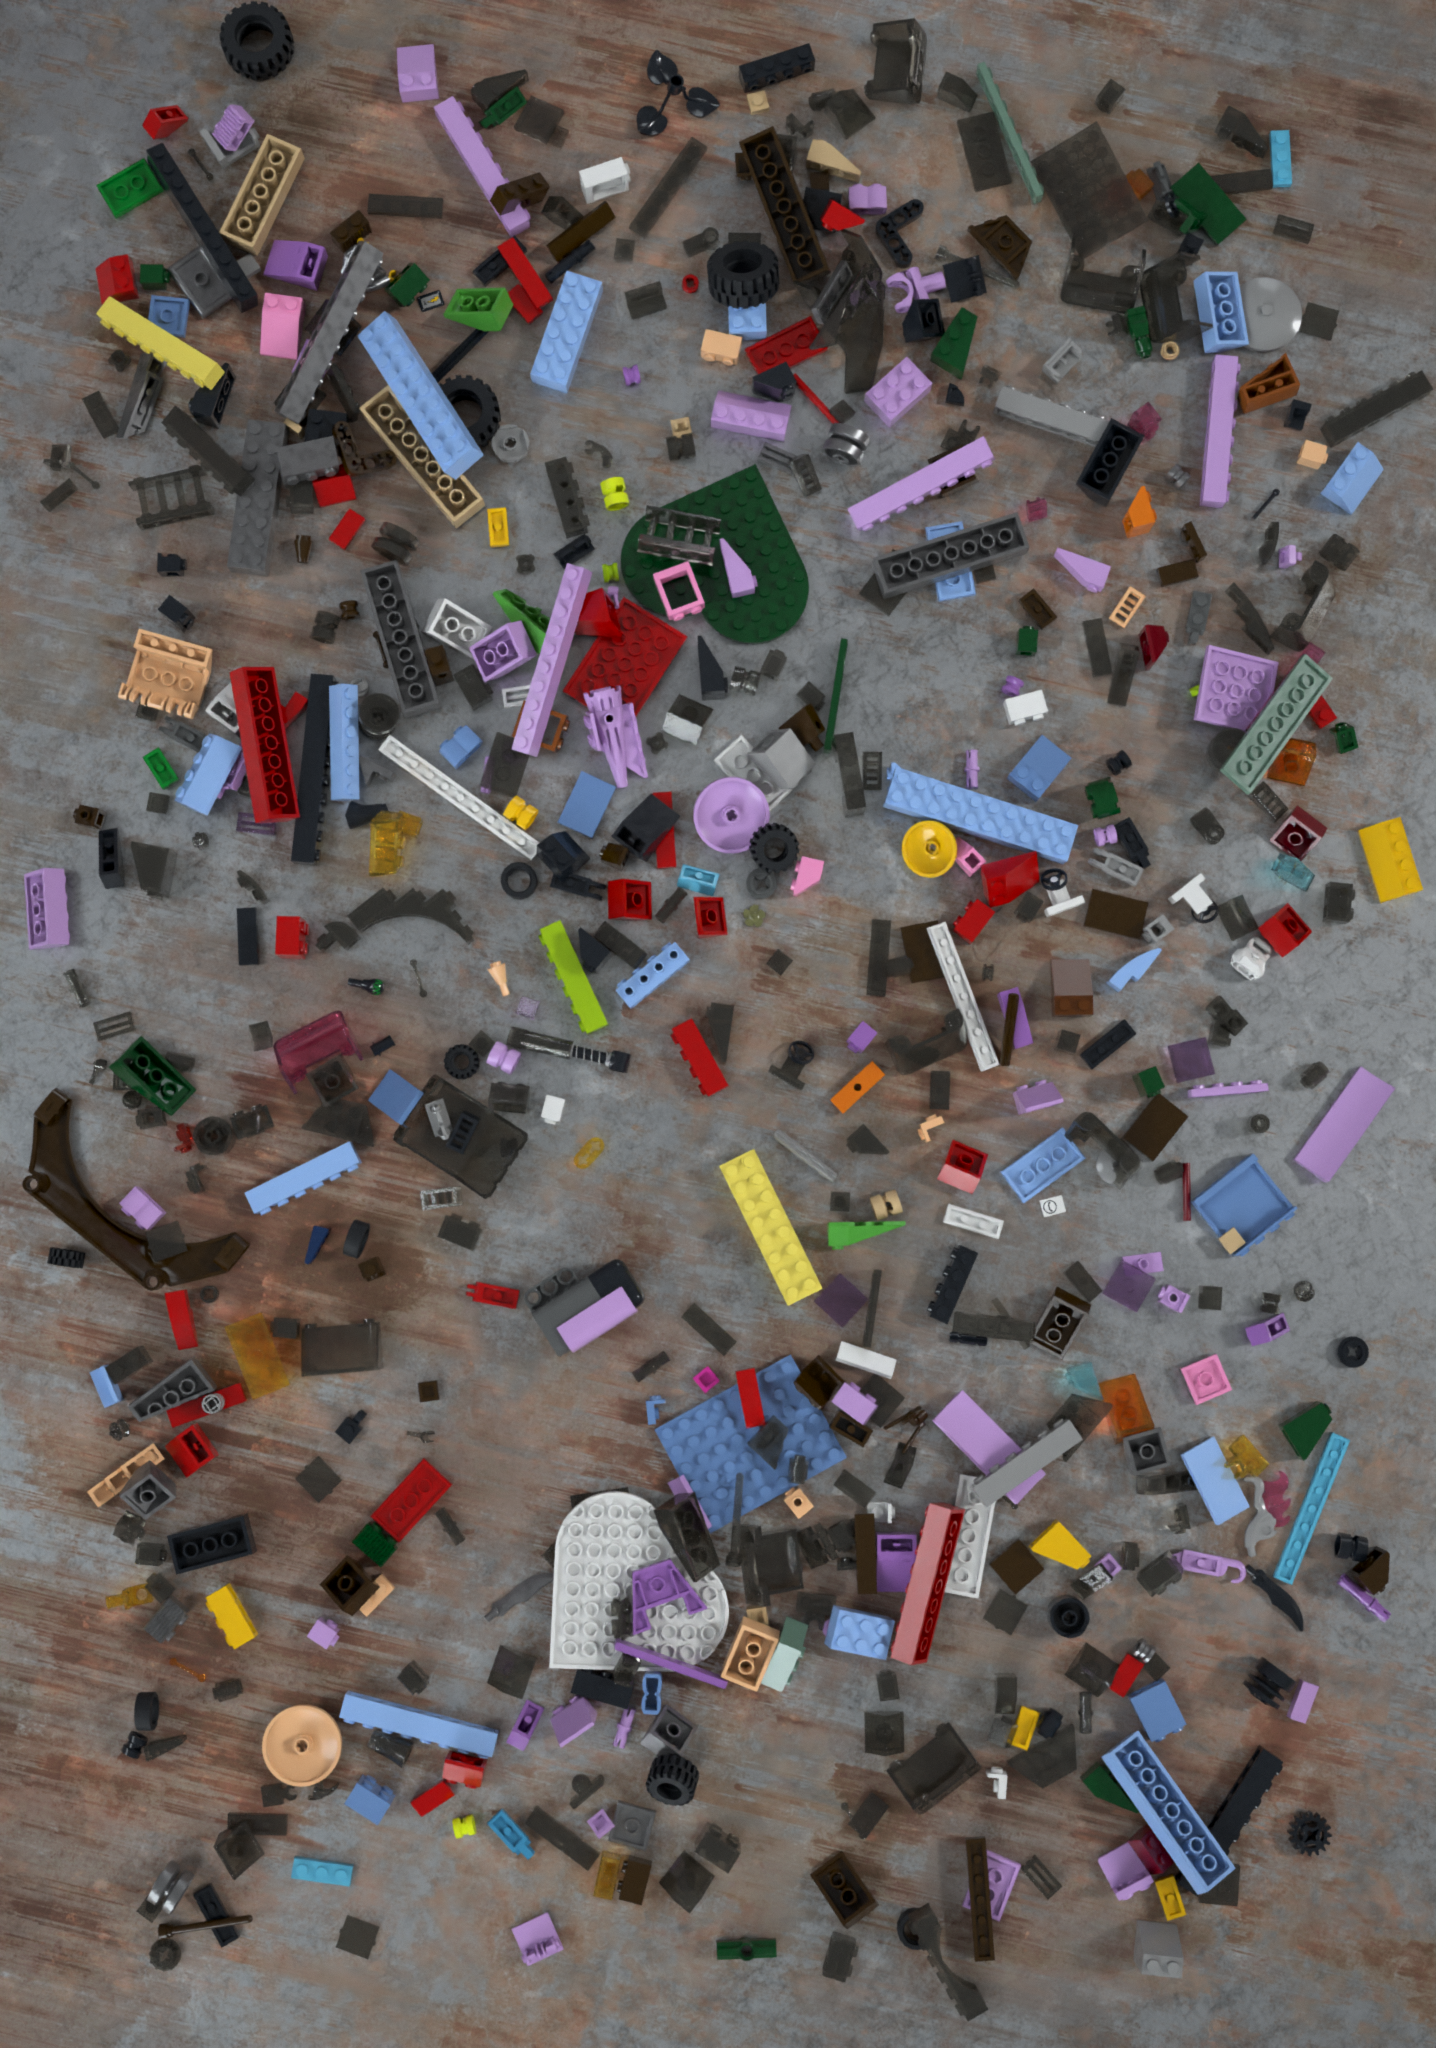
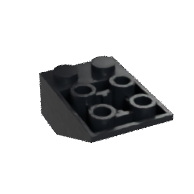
(646, 827)

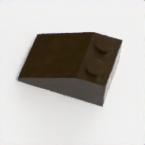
(1060, 1322)
(844, 1890)

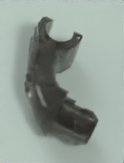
(605, 454)

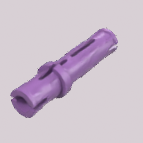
(1370, 1603)

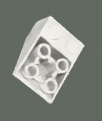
(224, 710)

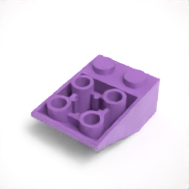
(296, 263)
(894, 1560)

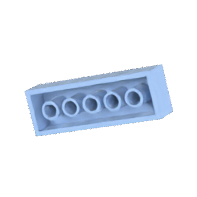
(566, 332)

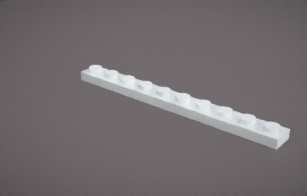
(459, 797)

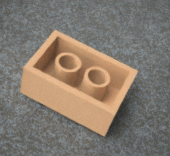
(750, 1653)

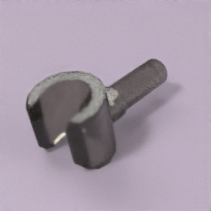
(99, 1064)
(423, 1436)

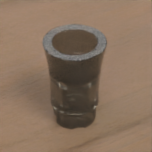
(391, 1747)

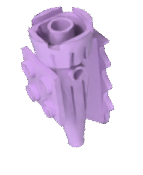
(616, 736)

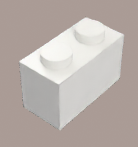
(1025, 707)

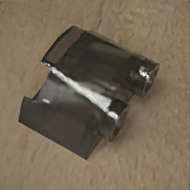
(252, 1122)

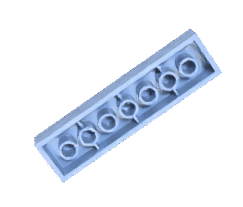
(1168, 1813)

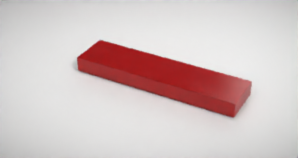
(525, 273)
(666, 850)
(193, 1409)

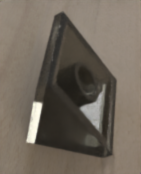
(1092, 1670)
(884, 1732)
(238, 1849)

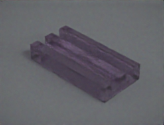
(255, 831)

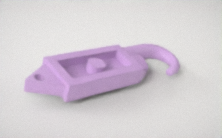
(1208, 1564)

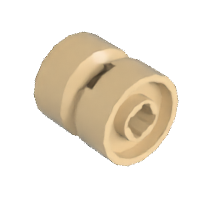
(879, 1208)

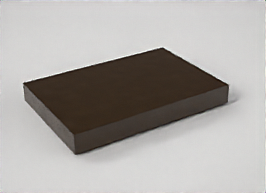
(1115, 914)
(921, 951)
(1155, 1127)

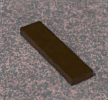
(581, 231)
(865, 1553)

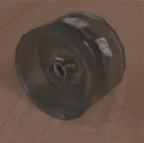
(395, 543)

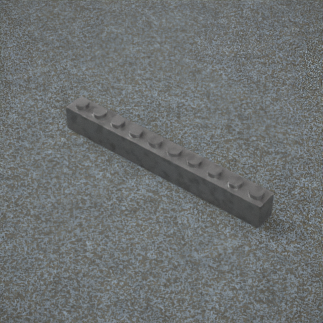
(329, 331)

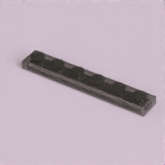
(668, 187)

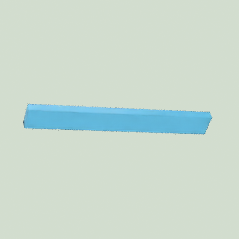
(1311, 1508)

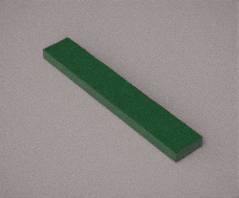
(835, 696)

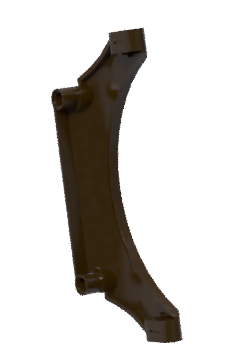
(66, 1196)

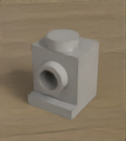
(1163, 926)

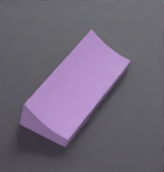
(1343, 1124)
(981, 1439)

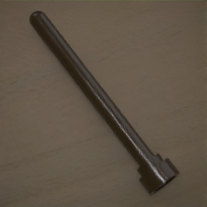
(167, 1930)

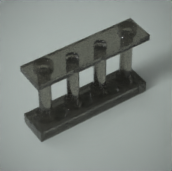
(165, 515)
(678, 549)

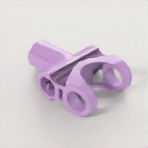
(916, 286)

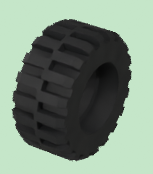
(249, 19)
(743, 274)
(475, 391)

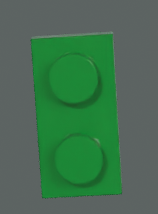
(161, 768)

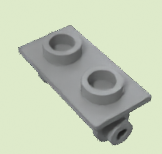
(439, 1118)

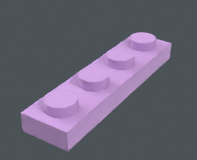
(1235, 1088)

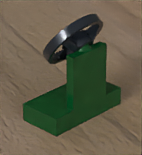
(1195, 217)

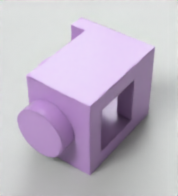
(1181, 1298)

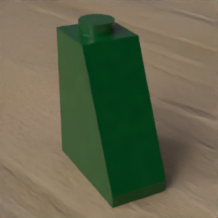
(1306, 1428)

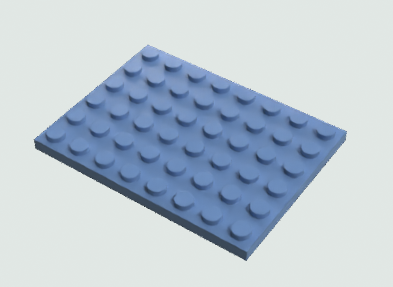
(712, 1444)

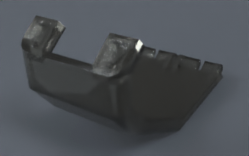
(486, 1155)

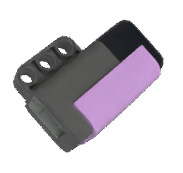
(586, 1307)

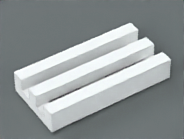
(511, 690)

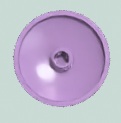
(730, 813)

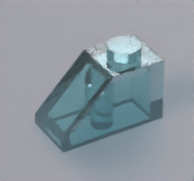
(1293, 871)
(1084, 1379)

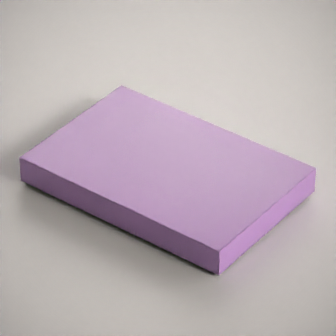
(1002, 1876)

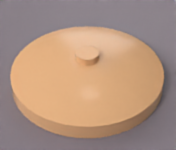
(302, 1745)

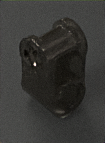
(1207, 824)

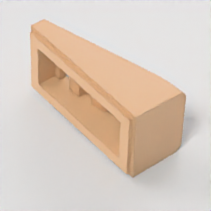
(1137, 594)

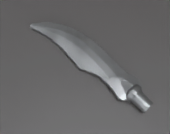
(520, 1593)

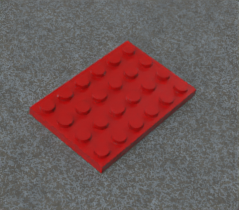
(632, 661)

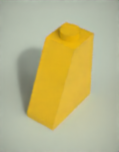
(1060, 1546)

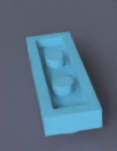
(1280, 158)
(322, 1871)

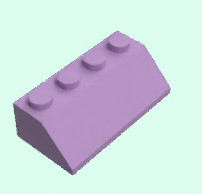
(750, 416)
(46, 908)

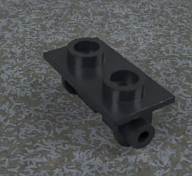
(574, 551)

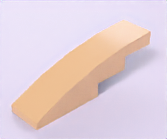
(117, 1480)

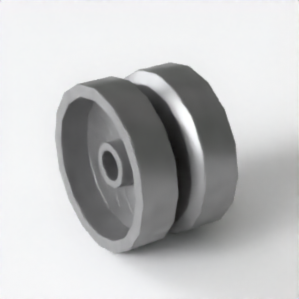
(845, 444)
(169, 1886)

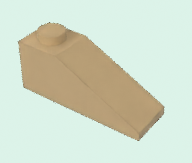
(826, 157)

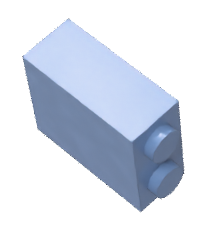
(1157, 1710)

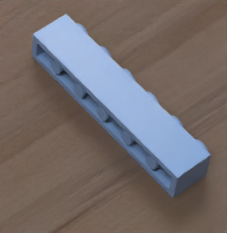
(344, 742)
(302, 1178)

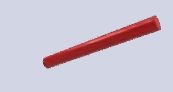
(816, 401)

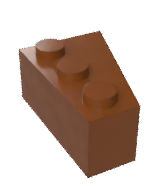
(1270, 386)

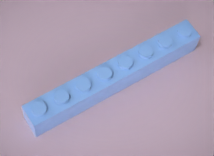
(419, 1724)

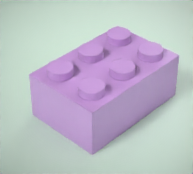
(898, 392)
(503, 651)

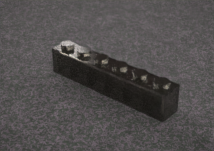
(1375, 409)
(207, 450)

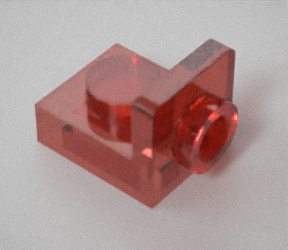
(184, 1134)

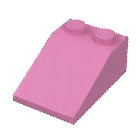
(281, 325)

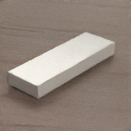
(973, 1221)
(866, 1360)

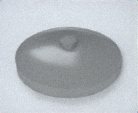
(1270, 314)

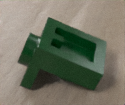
(1344, 737)

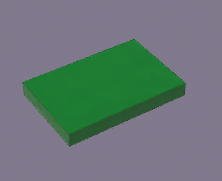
(130, 188)

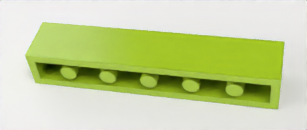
(574, 978)

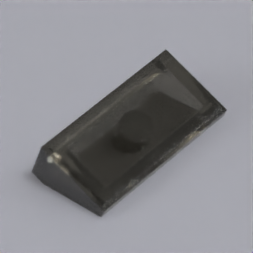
(1083, 1281)
(868, 1815)

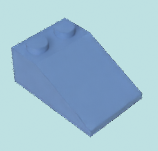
(1038, 768)

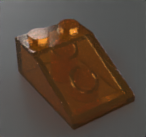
(1130, 1409)

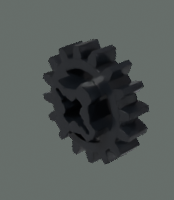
(1303, 1839)

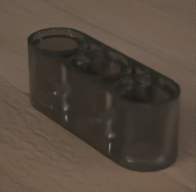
(620, 945)

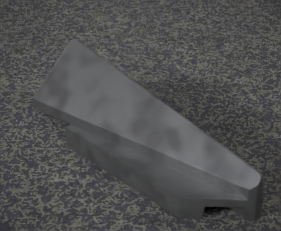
(142, 396)

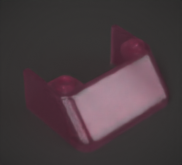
(314, 1044)

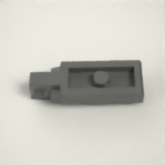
(1197, 615)

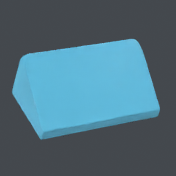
(698, 880)

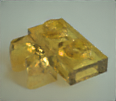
(1245, 1458)

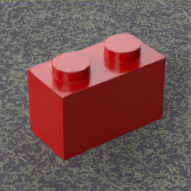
(973, 921)

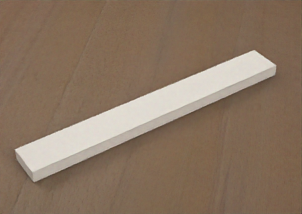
(963, 996)

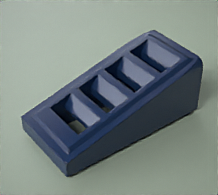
(317, 1239)

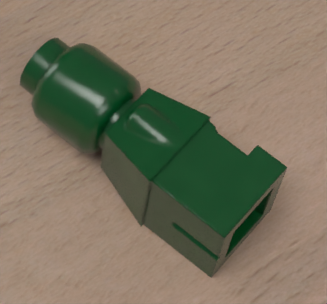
(1138, 330)

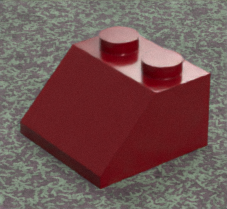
(1298, 833)

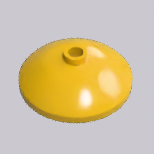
(918, 850)

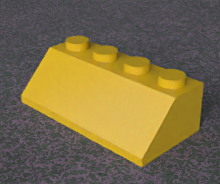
(1390, 860)

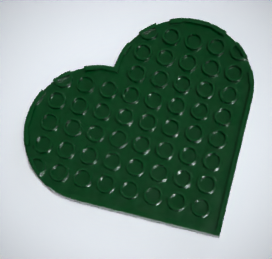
(756, 535)

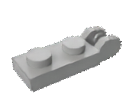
(1117, 867)

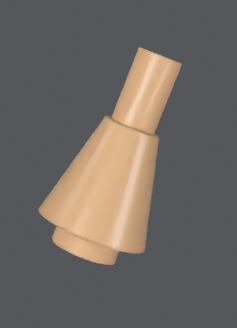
(498, 972)

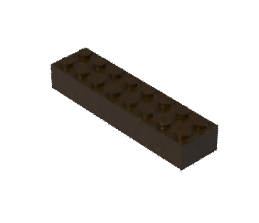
(784, 206)

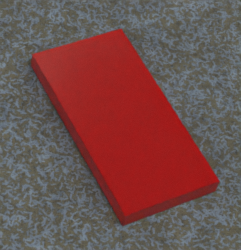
(787, 346)
(411, 1500)

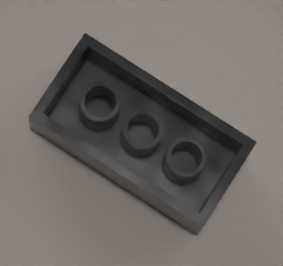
(211, 1543)

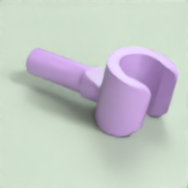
(613, 592)

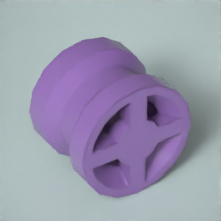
(631, 375)
(1012, 686)

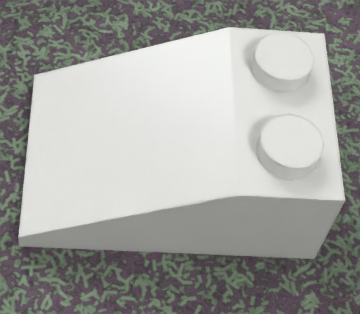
(455, 627)

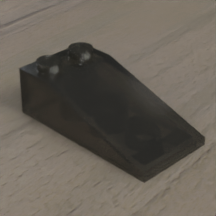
(688, 1534)

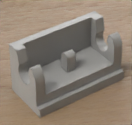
(1062, 361)

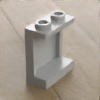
(227, 157)

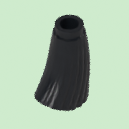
(360, 815)

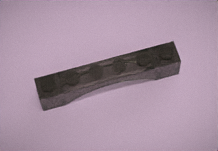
(968, 1997)

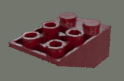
(1150, 1850)

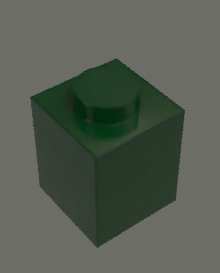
(154, 277)
(1026, 641)

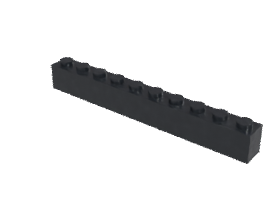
(202, 228)
(313, 773)

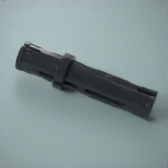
(572, 259)

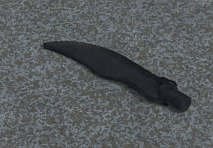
(1277, 1595)

